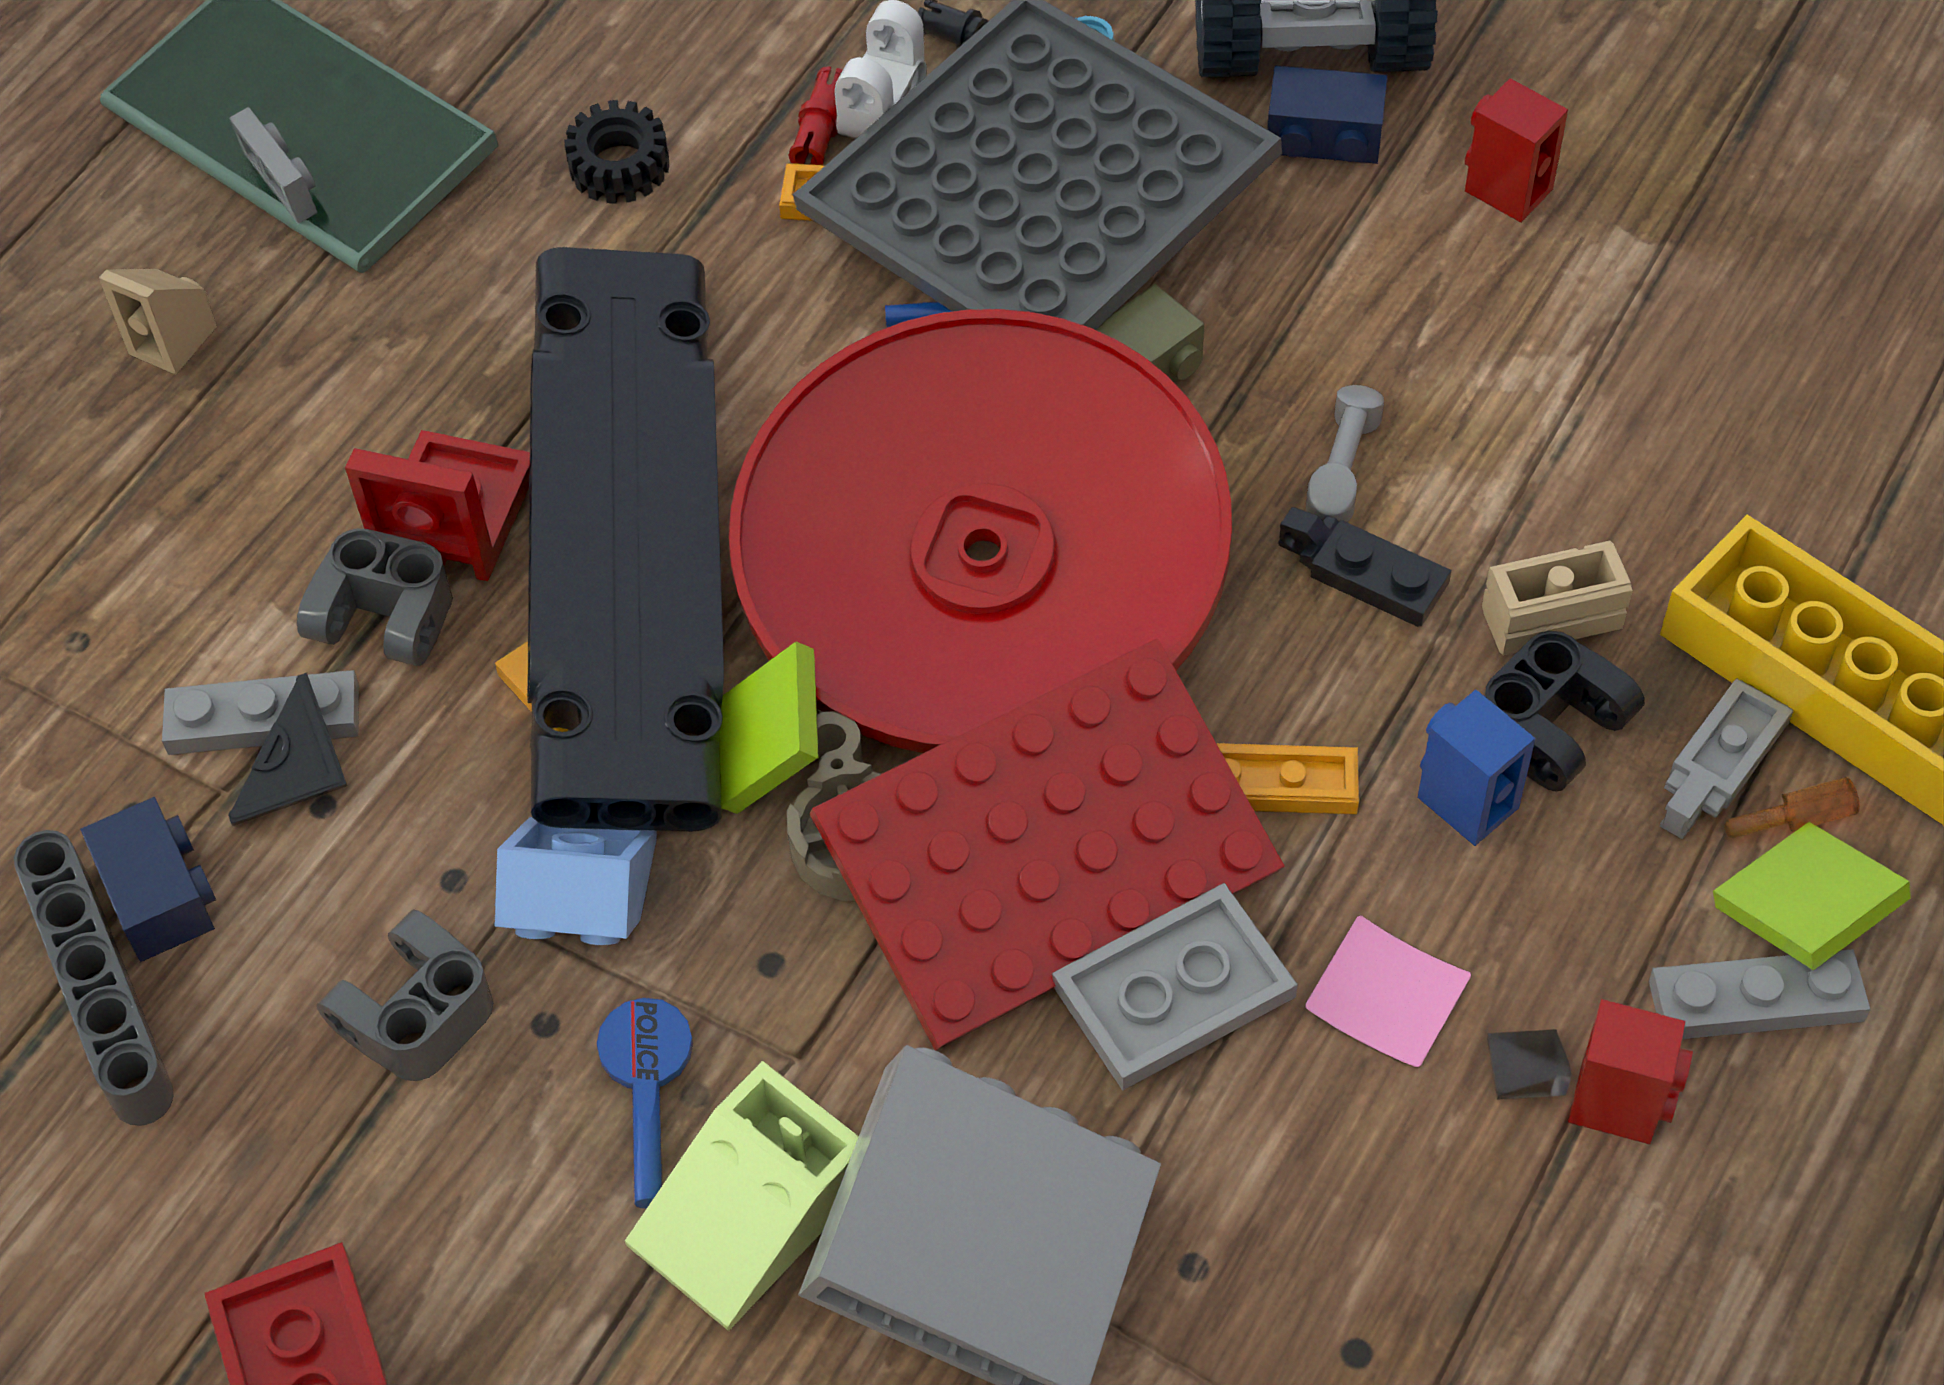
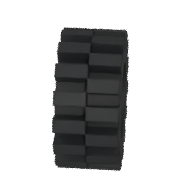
(612, 129)

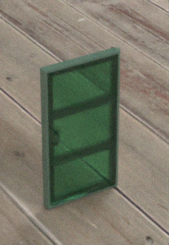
(363, 130)

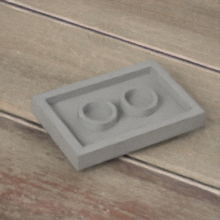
(1174, 986)

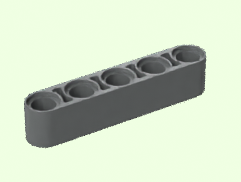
(98, 1001)

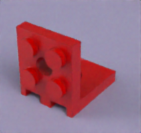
(445, 494)

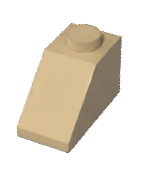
(158, 315)

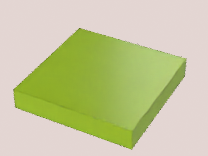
(768, 727)
(1812, 895)

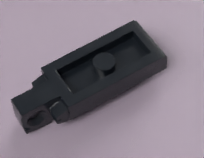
(1365, 565)

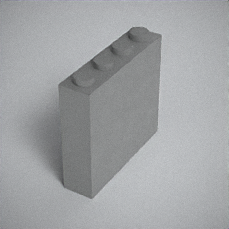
(981, 1226)

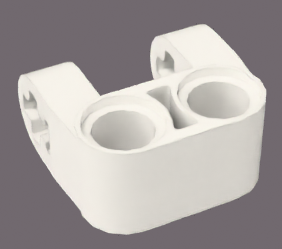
(886, 71)

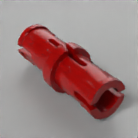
(816, 121)

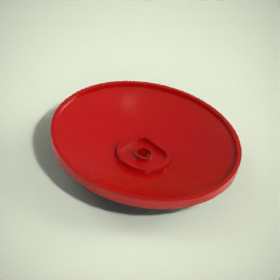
(959, 436)

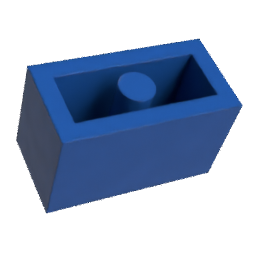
(1474, 766)

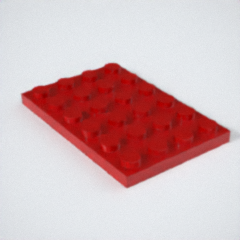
(1042, 839)

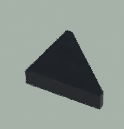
(294, 760)

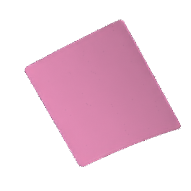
(1387, 993)

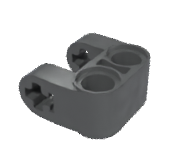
(382, 577)
(418, 1005)

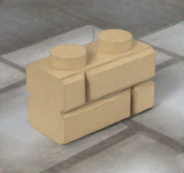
(1560, 592)

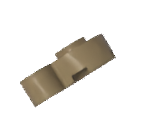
(838, 772)

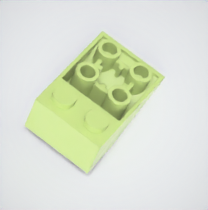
(745, 1196)

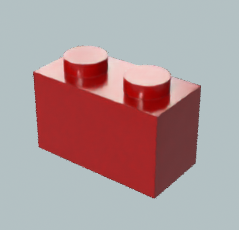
(1514, 149)
(1630, 1072)

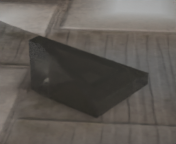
(1528, 1064)

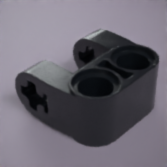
(1539, 698)

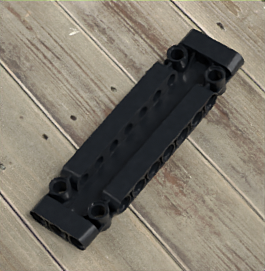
(623, 545)

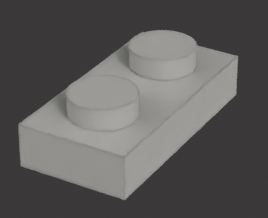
(267, 153)

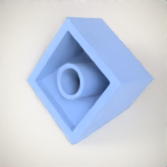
(573, 881)

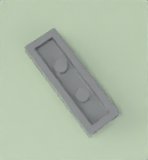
(245, 711)
(1760, 994)

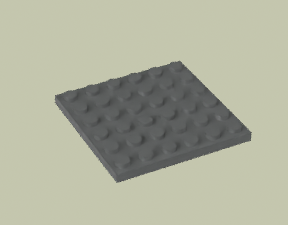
(1038, 171)

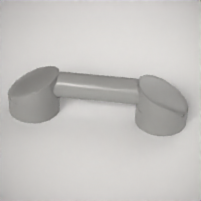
(1334, 485)

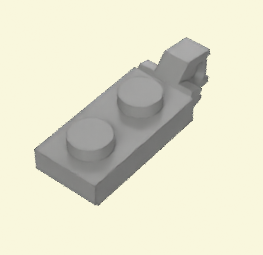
(1722, 755)

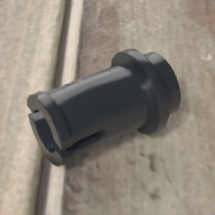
(950, 22)

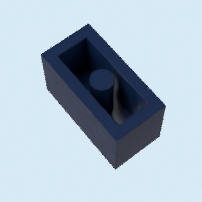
(1327, 113)
(148, 879)

